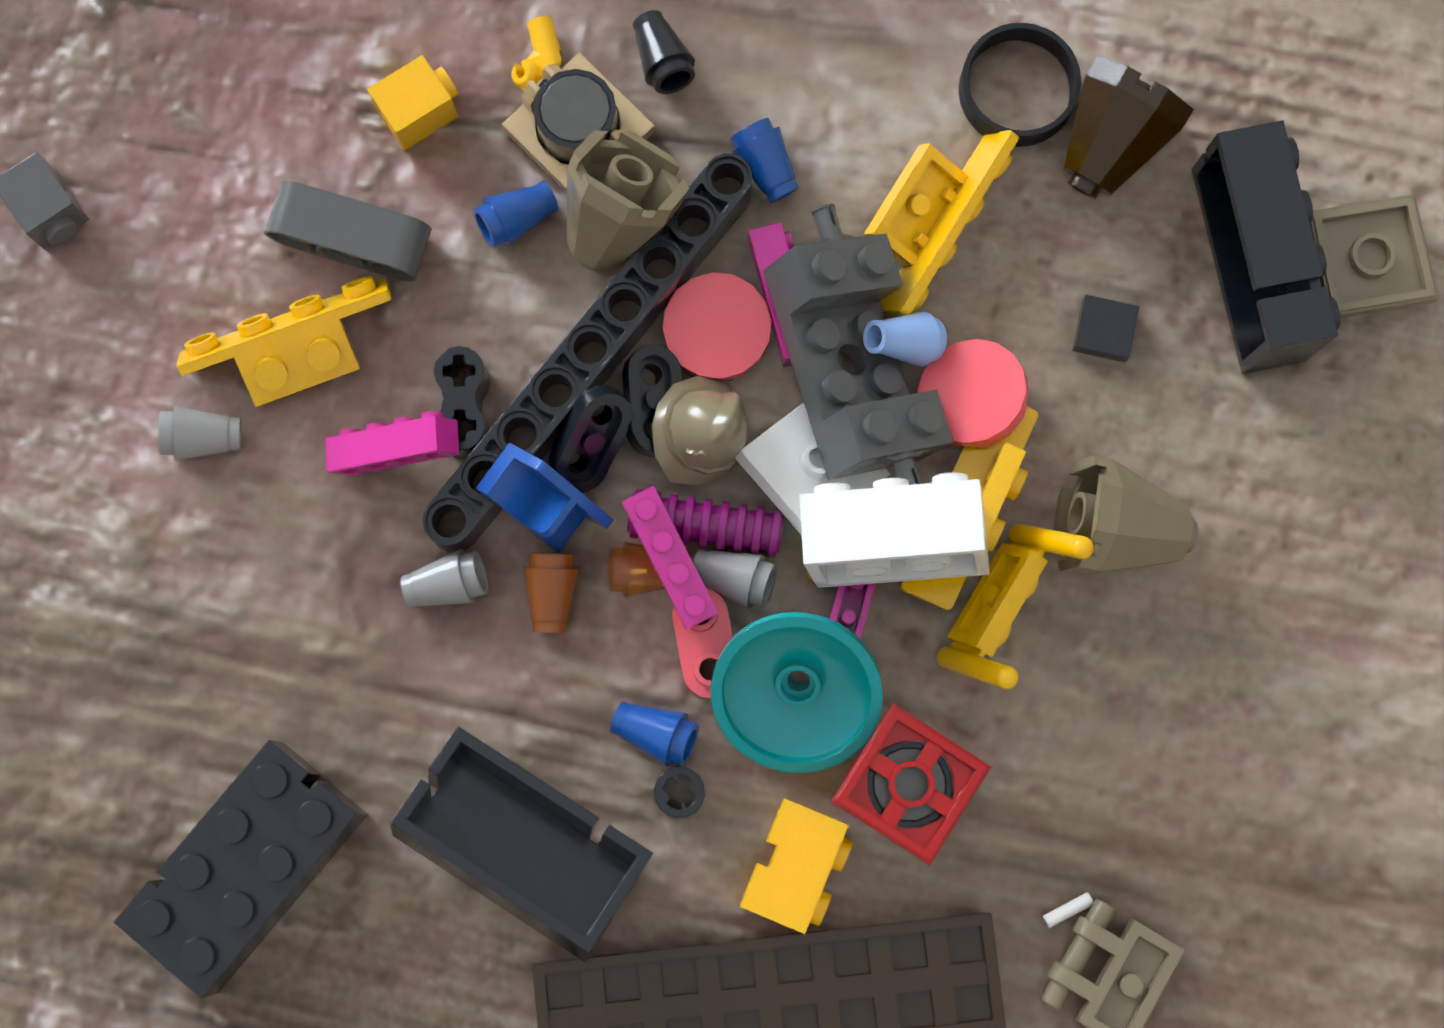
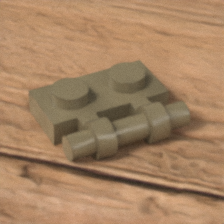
(1130, 979)

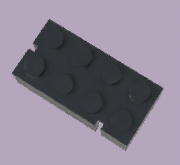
(1265, 247)
(520, 843)
(240, 869)

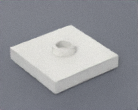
(789, 464)

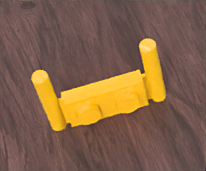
(999, 597)

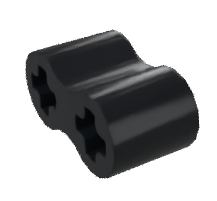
(464, 401)

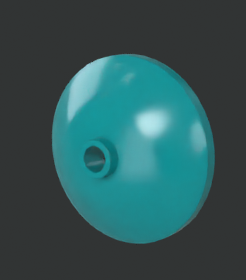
(793, 722)

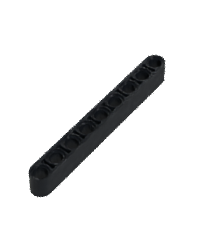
(598, 326)

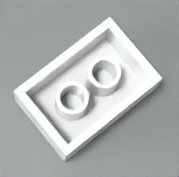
(894, 531)

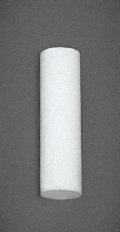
(1068, 910)

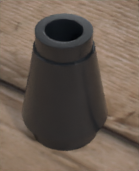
(663, 55)

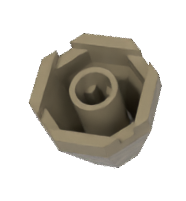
(618, 197)
(1124, 518)

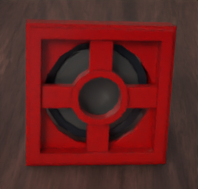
(910, 784)

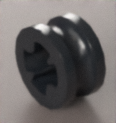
(662, 797)

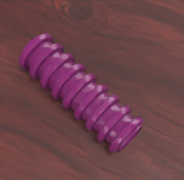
(723, 524)

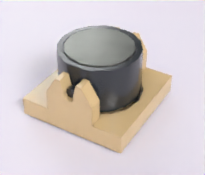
(566, 110)

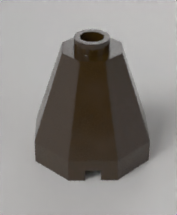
(1119, 127)

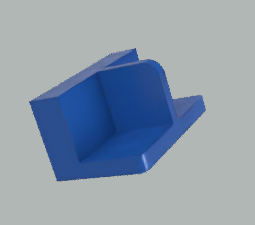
(538, 497)

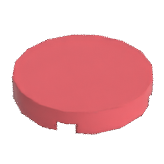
(717, 326)
(979, 391)

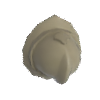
(698, 431)

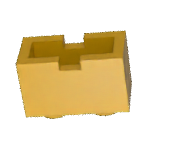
(799, 867)

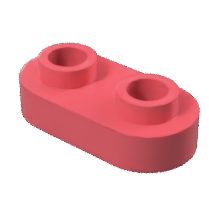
(702, 644)

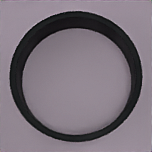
(1033, 34)

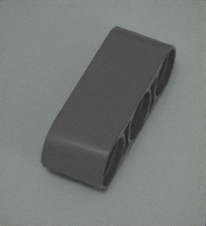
(348, 231)

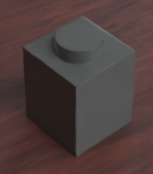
(41, 201)

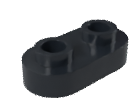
(644, 396)
(592, 436)

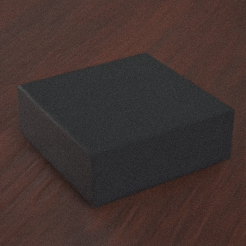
(1105, 328)

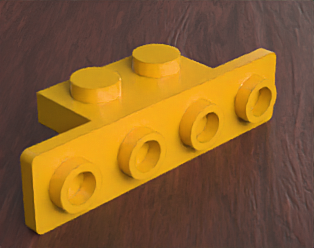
(931, 209)
(292, 348)
(999, 479)

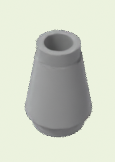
(197, 433)
(737, 576)
(447, 581)

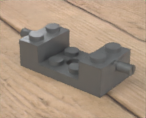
(823, 304)

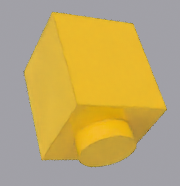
(415, 101)

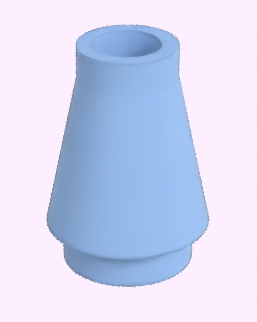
(908, 338)

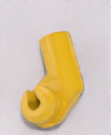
(545, 52)

